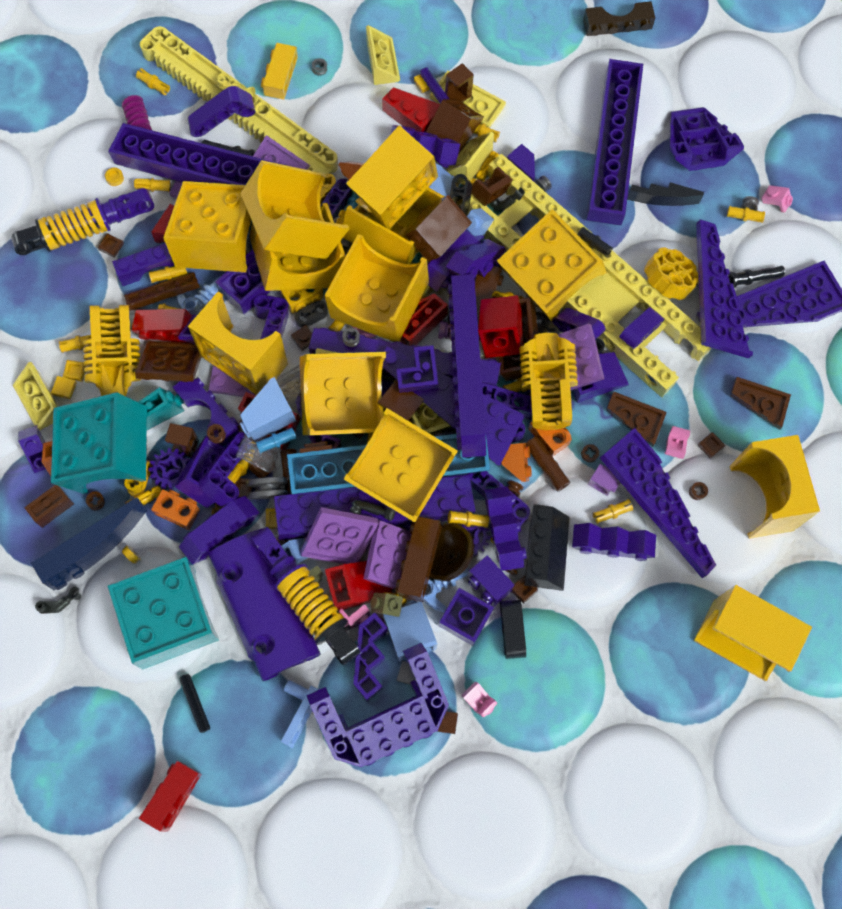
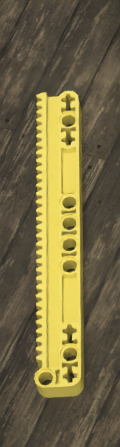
(201, 76)

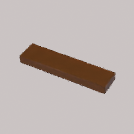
(161, 291)

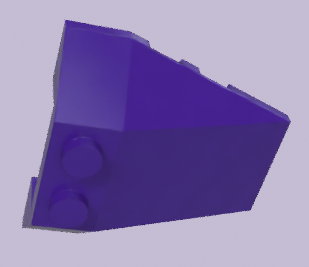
(701, 140)

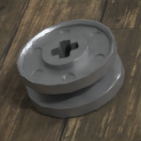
(266, 487)

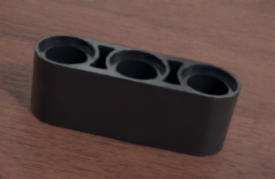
(461, 193)
(513, 629)

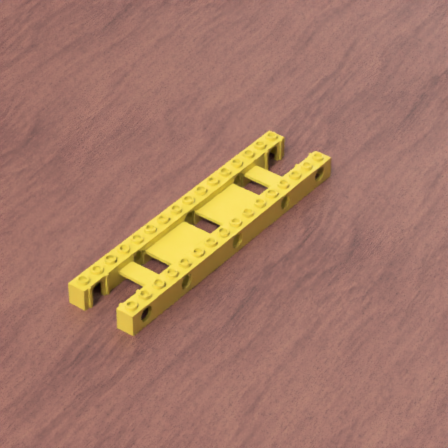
(605, 296)

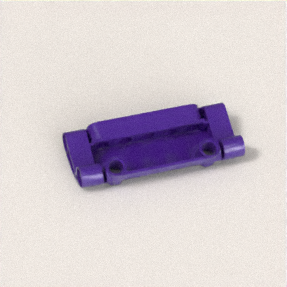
(259, 609)

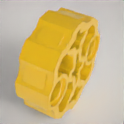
(671, 273)

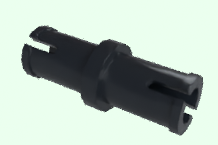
(595, 241)

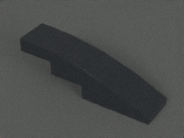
(672, 196)

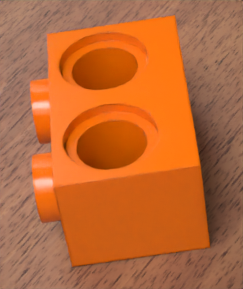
(547, 436)
(173, 513)

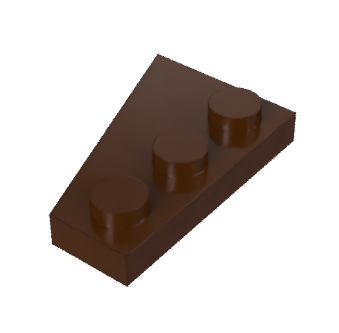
(762, 400)
(637, 415)

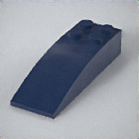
(88, 547)

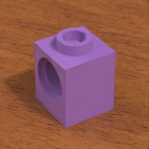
(603, 480)

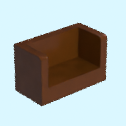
(459, 83)
(492, 188)
(182, 438)
(49, 505)

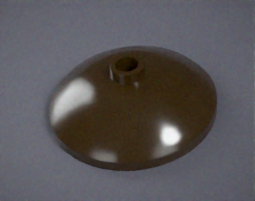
(453, 542)

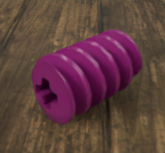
(136, 112)

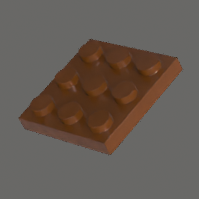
(169, 361)

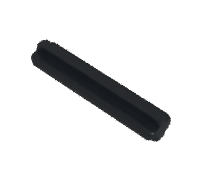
(194, 703)

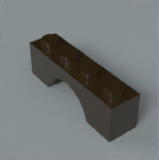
(600, 22)

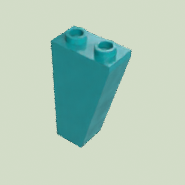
(161, 406)

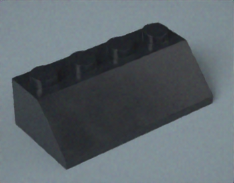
(547, 548)

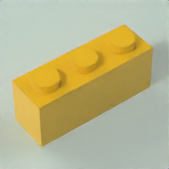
(279, 71)

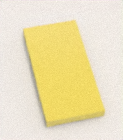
(480, 101)

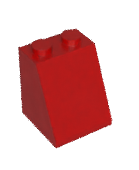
(500, 326)

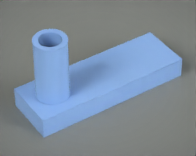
(302, 714)

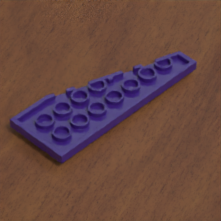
(793, 299)
(642, 476)

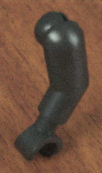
(504, 204)
(357, 505)
(48, 607)

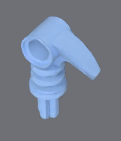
(194, 305)
(435, 586)

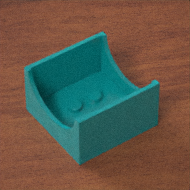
(99, 441)
(162, 613)

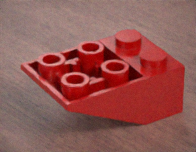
(349, 586)

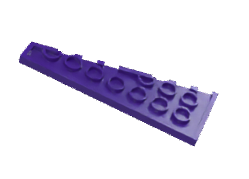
(718, 300)
(500, 420)

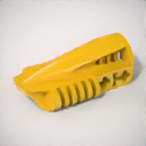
(111, 351)
(548, 373)

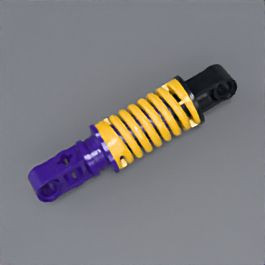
(90, 220)
(306, 598)

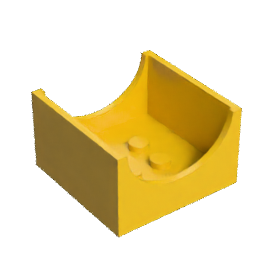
(394, 178)
(288, 211)
(209, 227)
(380, 238)
(551, 264)
(294, 271)
(376, 291)
(244, 360)
(341, 392)
(401, 465)
(785, 481)
(752, 633)

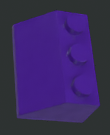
(243, 287)

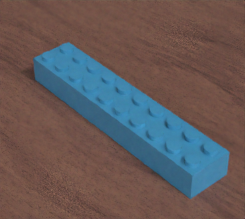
(327, 468)

